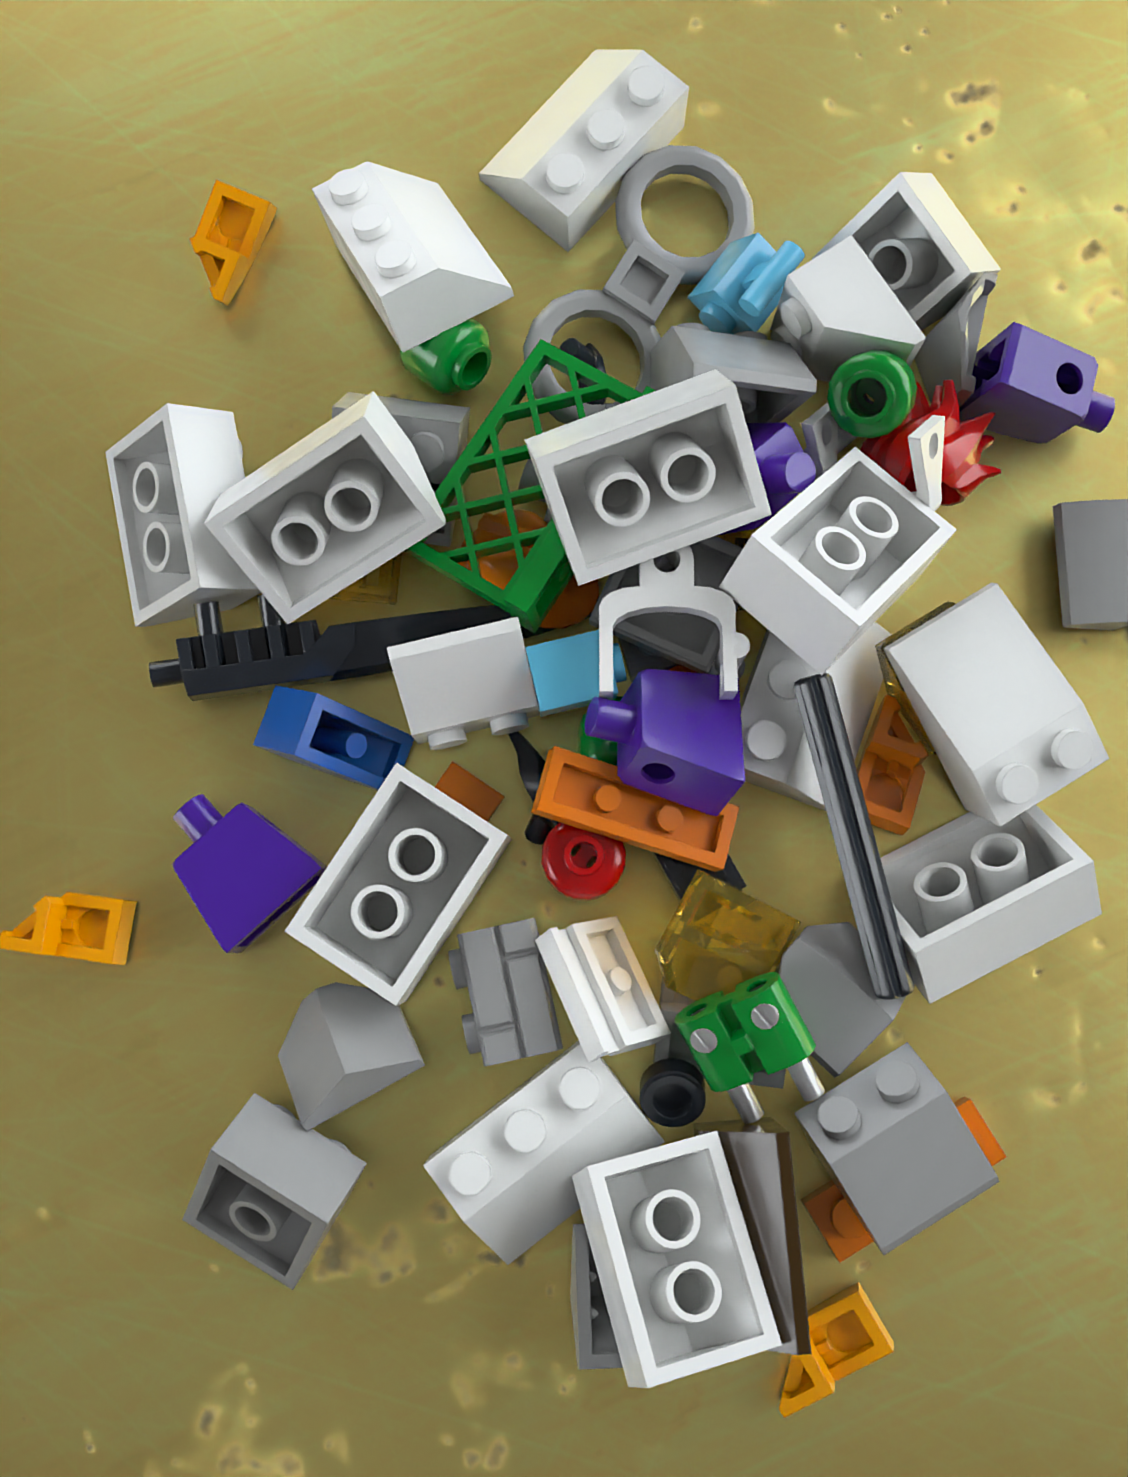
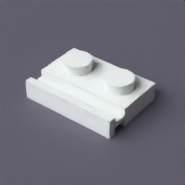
(602, 987)

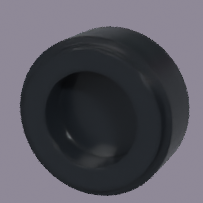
(672, 1092)

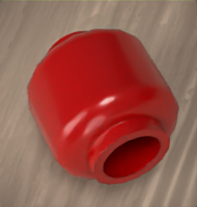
(570, 873)

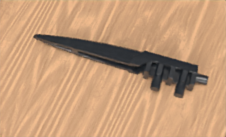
(296, 653)

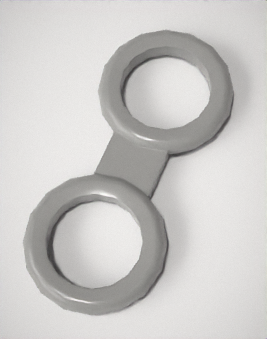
(646, 271)

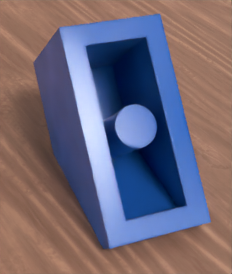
(331, 737)

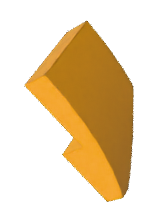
(231, 237)
(75, 928)
(843, 1339)

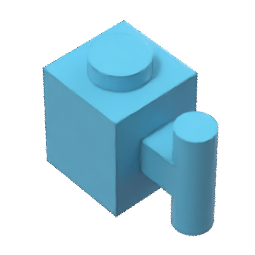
(744, 284)
(568, 672)

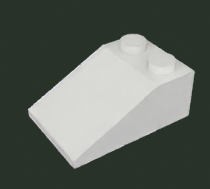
(995, 706)

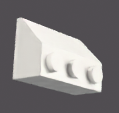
(584, 140)
(409, 251)
(650, 475)
(162, 492)
(327, 509)
(772, 726)
(986, 896)
(517, 1160)
(674, 1261)

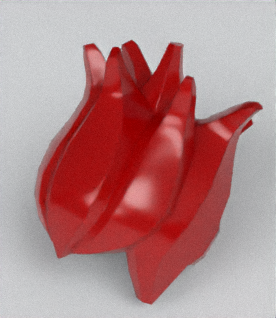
(961, 446)

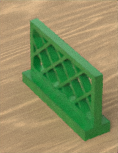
(546, 568)

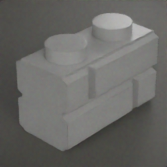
(507, 993)

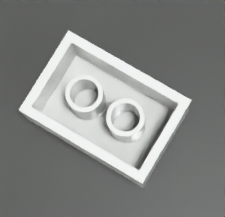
(836, 559)
(398, 885)

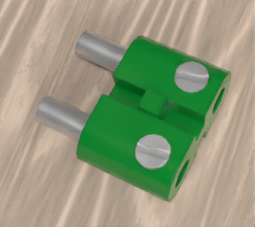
(749, 1033)

